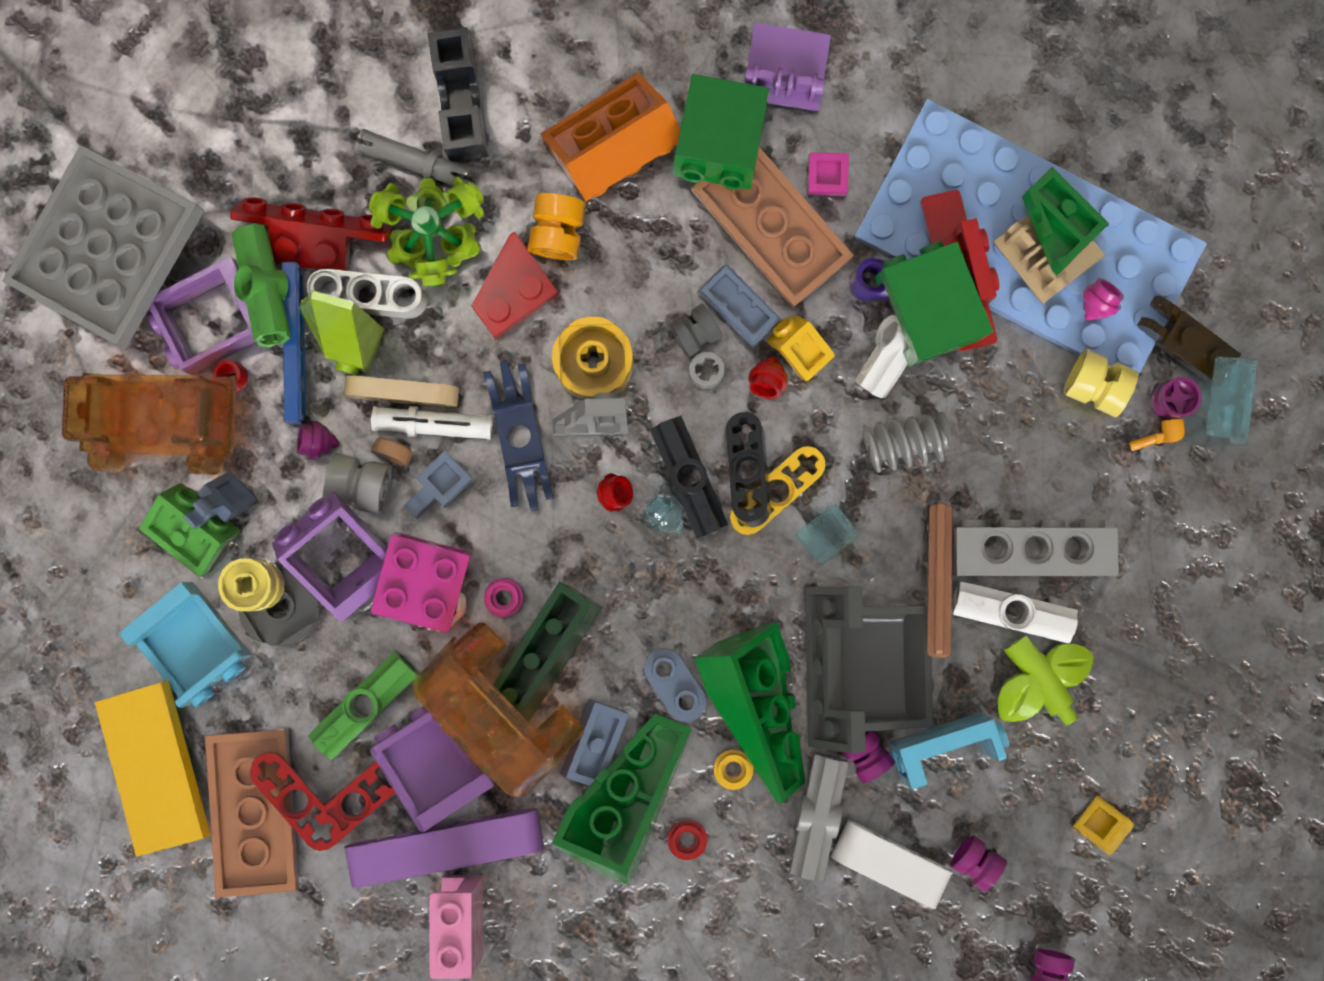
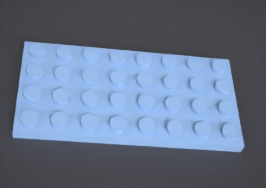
(993, 174)

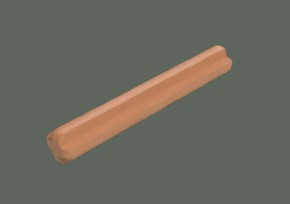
(940, 581)

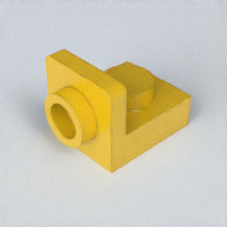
(800, 346)

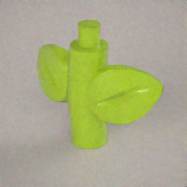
(1043, 680)

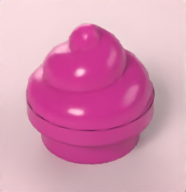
(1101, 300)

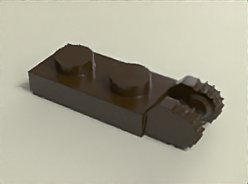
(1186, 339)

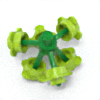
(429, 207)

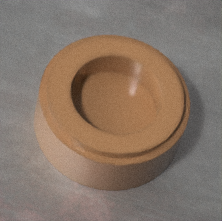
(392, 451)

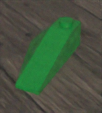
(750, 692)
(617, 813)

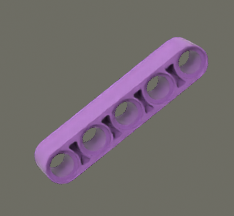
(444, 847)

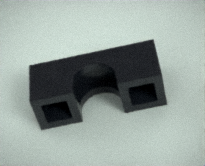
(459, 94)

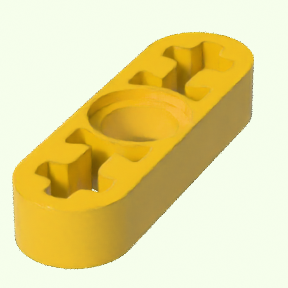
(806, 480)

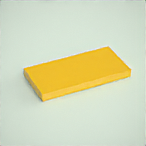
(152, 768)

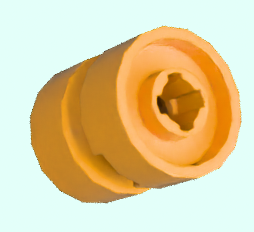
(556, 226)

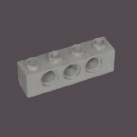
(1096, 557)

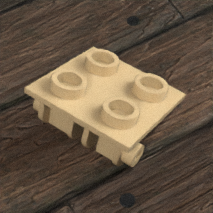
(1025, 254)

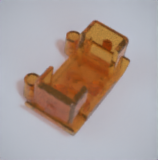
(151, 417)
(485, 721)

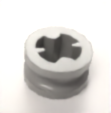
(699, 360)

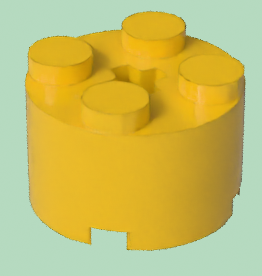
(577, 342)

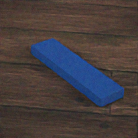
(294, 348)

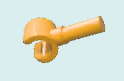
(1172, 431)

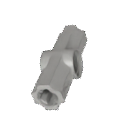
(818, 817)

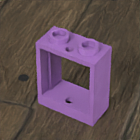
(184, 291)
(359, 584)

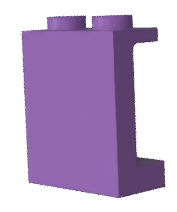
(427, 770)

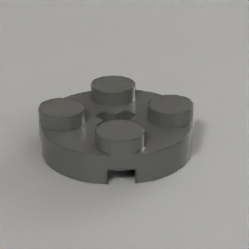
(289, 629)

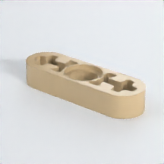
(401, 391)

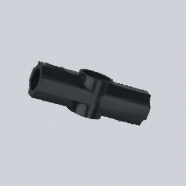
(679, 452)

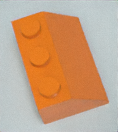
(613, 136)

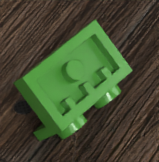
(192, 547)

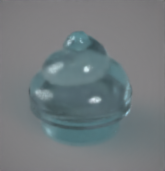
(664, 515)

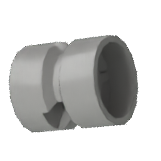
(364, 485)

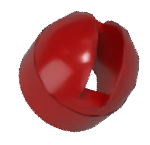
(232, 368)

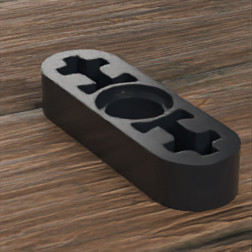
(740, 497)

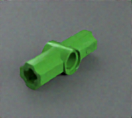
(260, 285)
(346, 722)

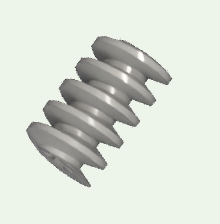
(907, 441)

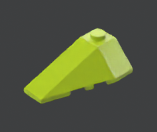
(342, 332)

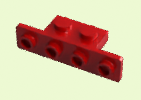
(948, 223)
(309, 236)

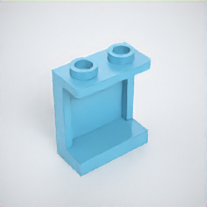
(187, 644)
(913, 748)

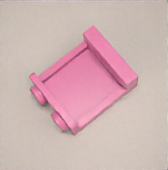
(456, 927)

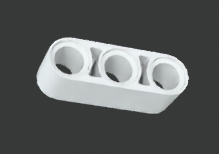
(387, 291)
(891, 864)

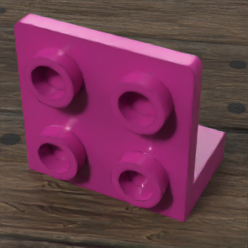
(420, 582)

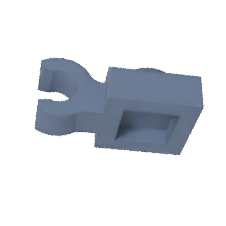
(441, 481)
(223, 497)

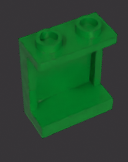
(720, 132)
(934, 301)

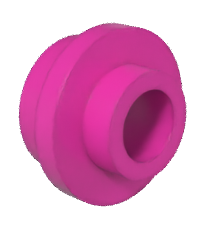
(492, 603)

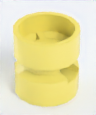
(1102, 383)
(251, 584)

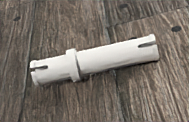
(436, 423)

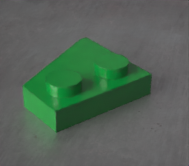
(1061, 219)

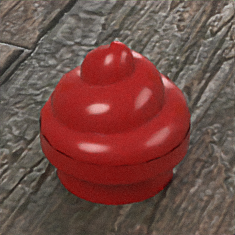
(768, 379)

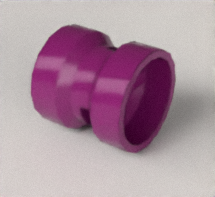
(1184, 396)
(873, 761)
(978, 863)
(1051, 965)

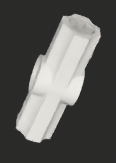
(886, 360)
(1037, 616)

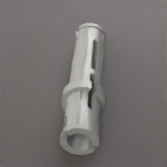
(413, 159)

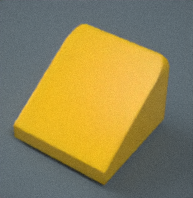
(1103, 825)

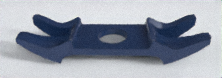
(519, 412)

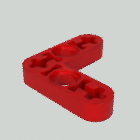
(330, 811)

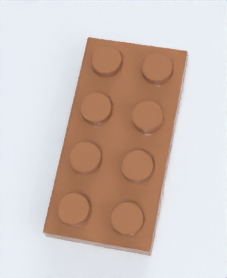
(777, 230)
(250, 838)

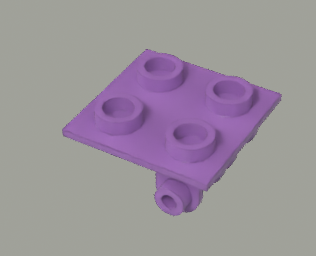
(789, 65)

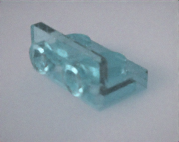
(1231, 399)

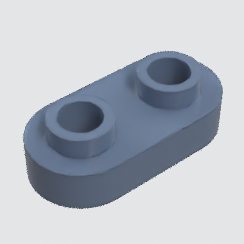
(674, 685)

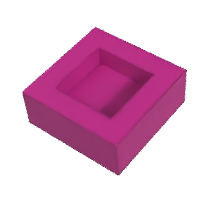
(828, 174)

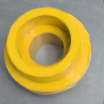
(733, 782)

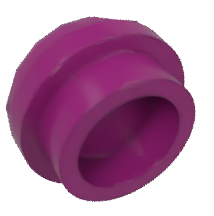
(315, 440)

